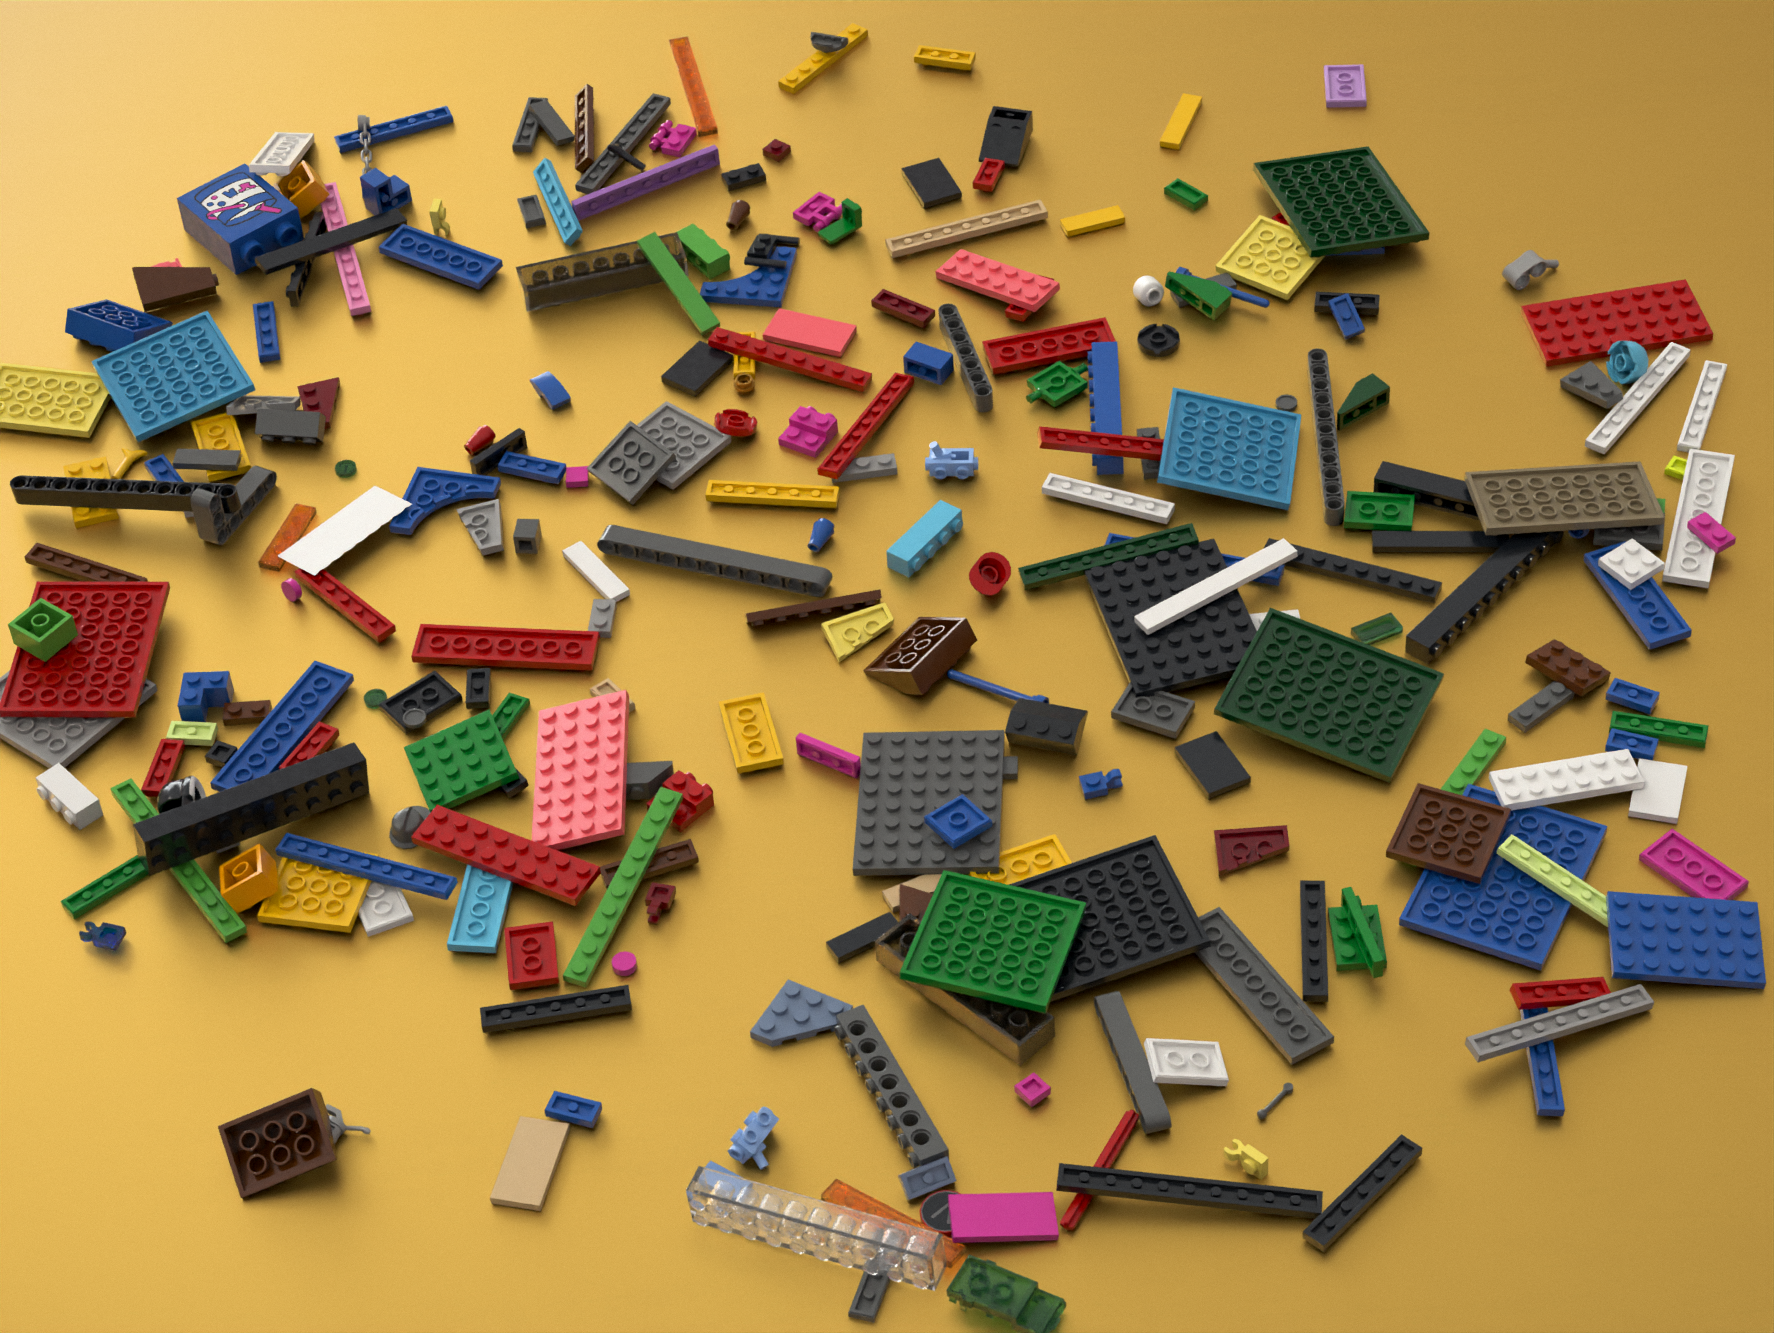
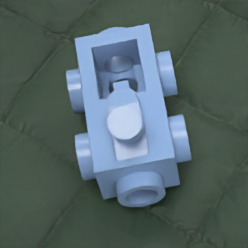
(950, 462)
(749, 1142)

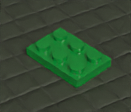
(1379, 511)
(1345, 946)

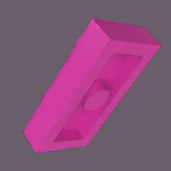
(1711, 532)

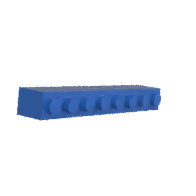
(1105, 401)

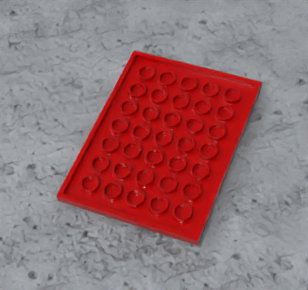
(102, 666)

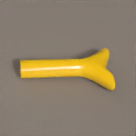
(130, 457)

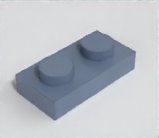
(927, 1178)

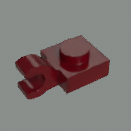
(658, 898)

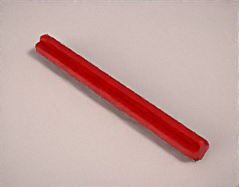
(1105, 1160)

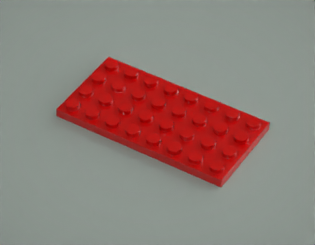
(1590, 324)

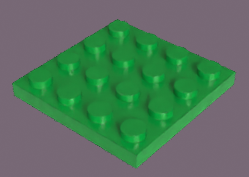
(461, 762)

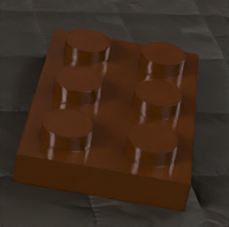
(1568, 667)

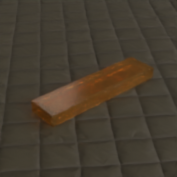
(287, 535)

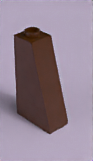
(173, 285)

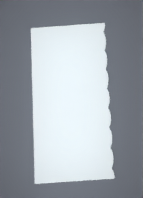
(344, 530)

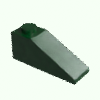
(1364, 398)

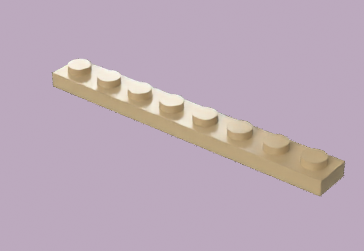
(966, 228)

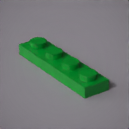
(1361, 928)

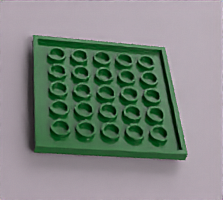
(993, 941)

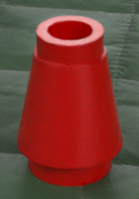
(480, 439)

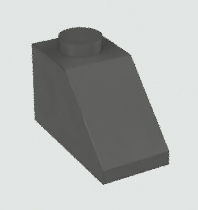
(646, 778)

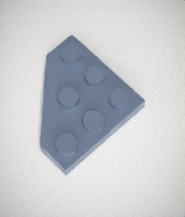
(797, 1014)

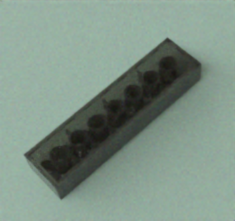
(592, 273)
(1006, 1027)

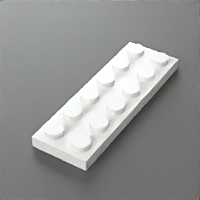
(281, 153)
(1566, 780)

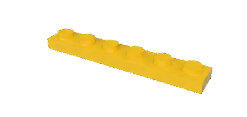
(820, 61)
(772, 493)

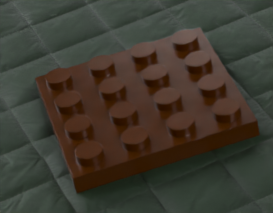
(1448, 833)

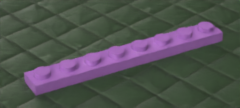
(646, 182)

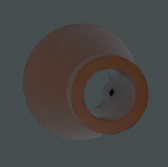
(738, 213)

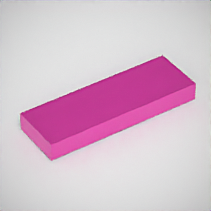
(828, 755)

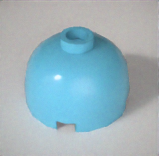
(1627, 362)

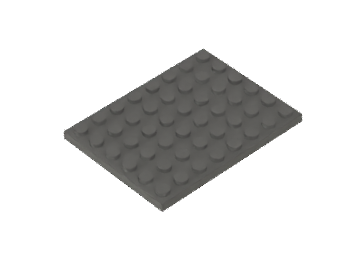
(914, 775)

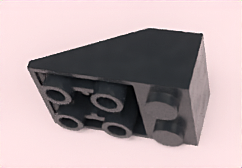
(1006, 135)

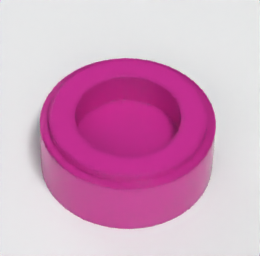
(291, 589)
(624, 963)

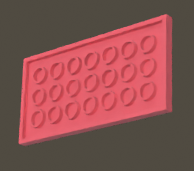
(581, 771)

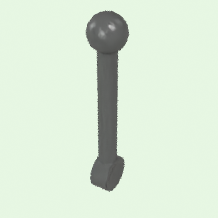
(1287, 1089)

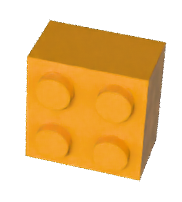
(303, 188)
(248, 878)

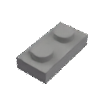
(603, 617)

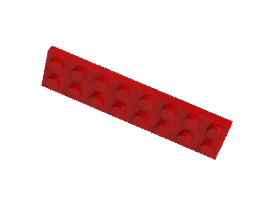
(505, 647)
(506, 855)

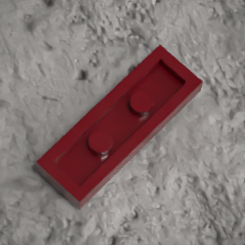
(903, 308)

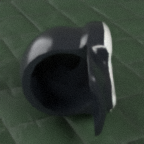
(179, 793)

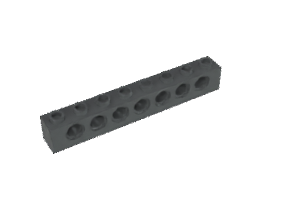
(890, 1087)

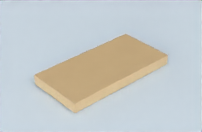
(530, 1163)

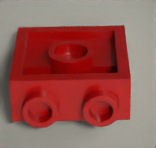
(695, 802)

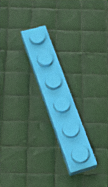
(557, 202)

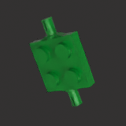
(1057, 383)

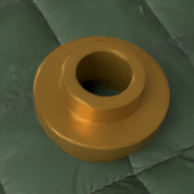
(744, 383)

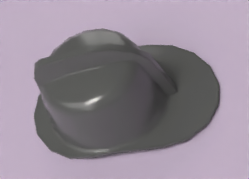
(405, 824)

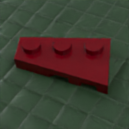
(320, 397)
(1248, 846)

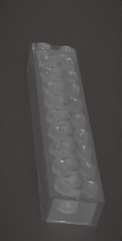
(817, 1228)

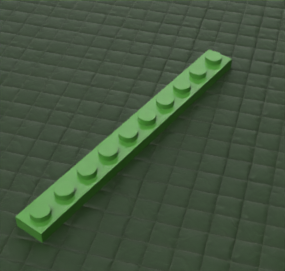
(188, 874)
(622, 887)

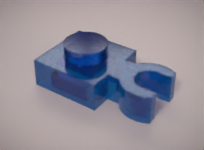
(106, 936)

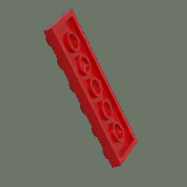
(1045, 345)

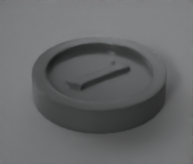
(1286, 403)
(414, 718)

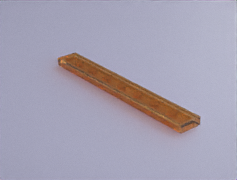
(693, 86)

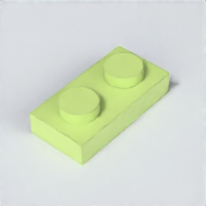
(193, 732)

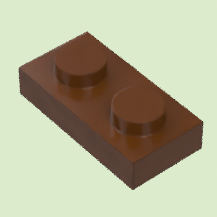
(246, 712)

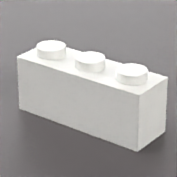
(68, 796)

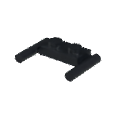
(763, 248)

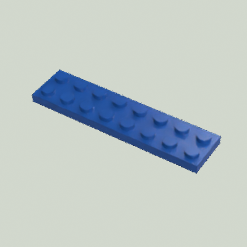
(285, 725)

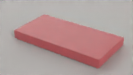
(809, 332)

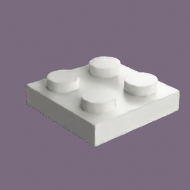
(1631, 564)

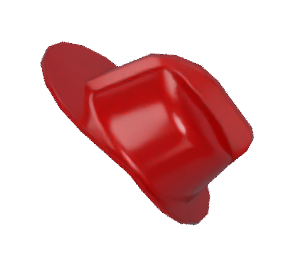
(990, 573)

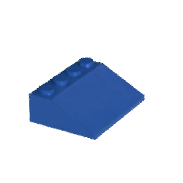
(111, 324)

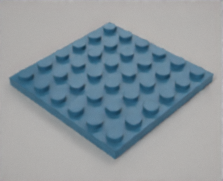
(173, 376)
(1230, 448)

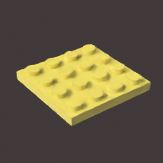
(1269, 258)

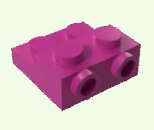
(809, 431)

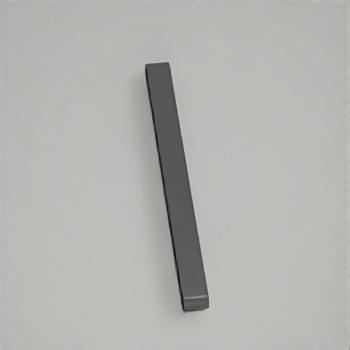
(1325, 437)
(715, 560)

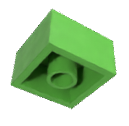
(43, 629)

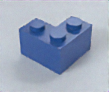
(384, 192)
(202, 691)

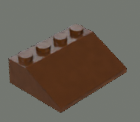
(922, 653)
(279, 1142)

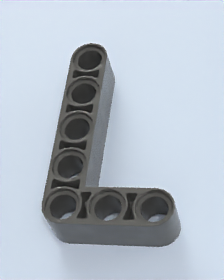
(207, 508)

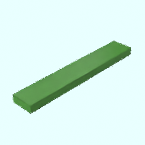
(678, 283)

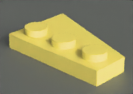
(856, 629)

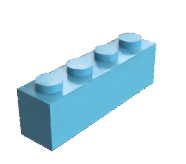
(924, 538)

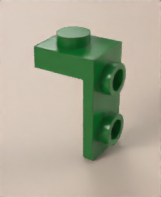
(849, 223)

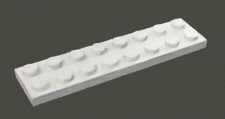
(1702, 490)

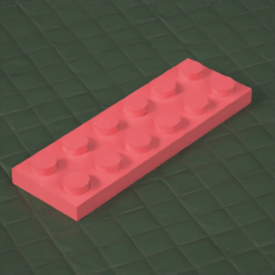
(997, 280)

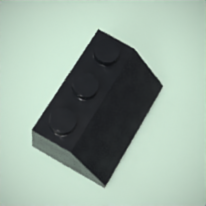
(1046, 726)

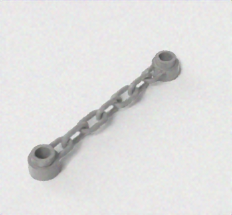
(363, 124)

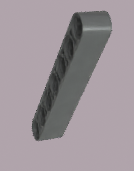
(965, 358)
(1132, 1062)

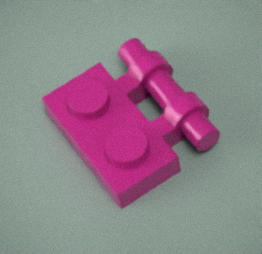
(677, 141)
(815, 208)

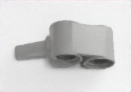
(1528, 263)

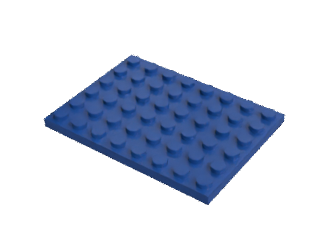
(1509, 910)

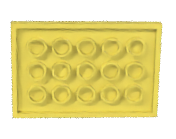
(51, 400)

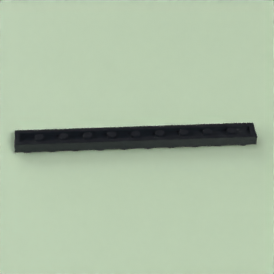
(1189, 1191)

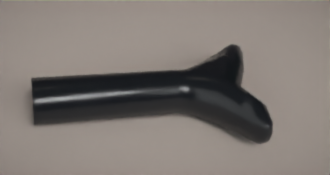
(619, 151)

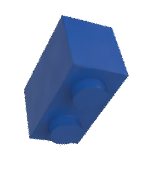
(928, 363)

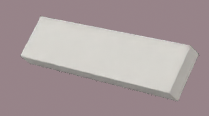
(595, 572)

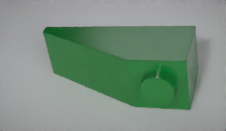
(1201, 293)

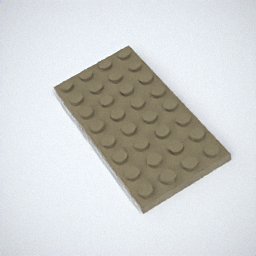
(1563, 498)

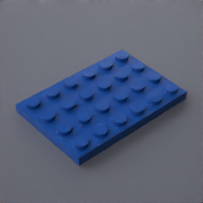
(1685, 940)

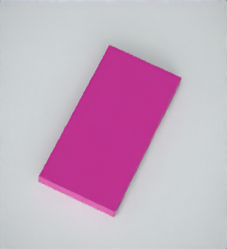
(1692, 868)
(1002, 1217)

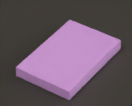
(1345, 86)

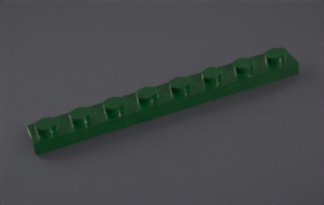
(1075, 564)

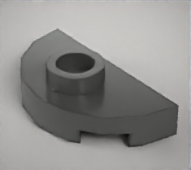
(827, 43)

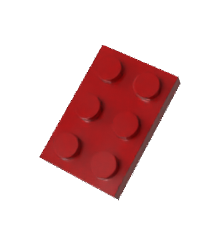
(531, 955)

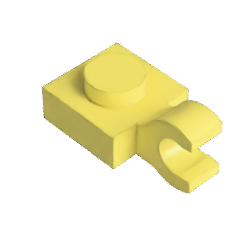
(437, 216)
(1251, 1159)

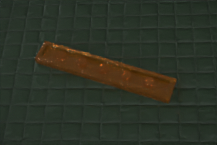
(847, 1196)

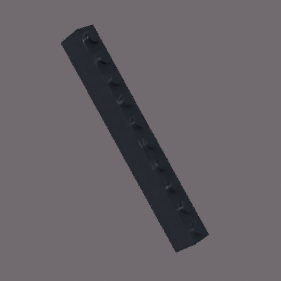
(1478, 593)

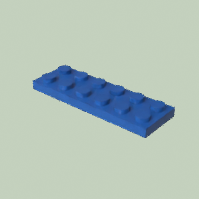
(440, 256)
(1643, 606)

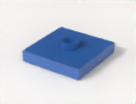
(958, 821)

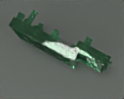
(1006, 1296)

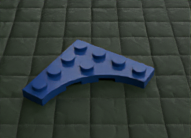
(758, 288)
(436, 488)

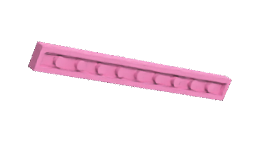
(345, 257)

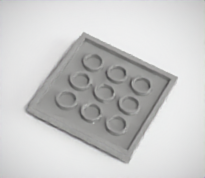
(687, 437)

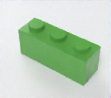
(704, 252)

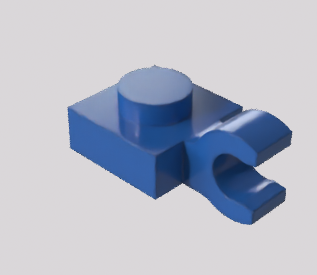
(1097, 785)

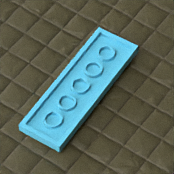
(479, 912)

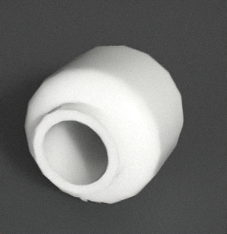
(1148, 290)

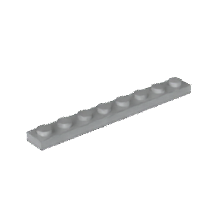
(1559, 1023)

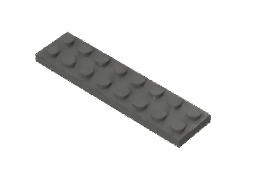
(1261, 990)

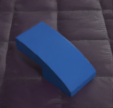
(550, 389)

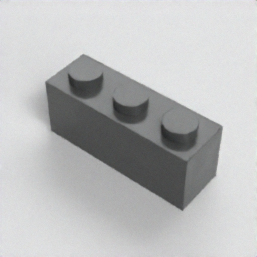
(290, 426)

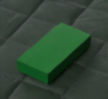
(1186, 194)

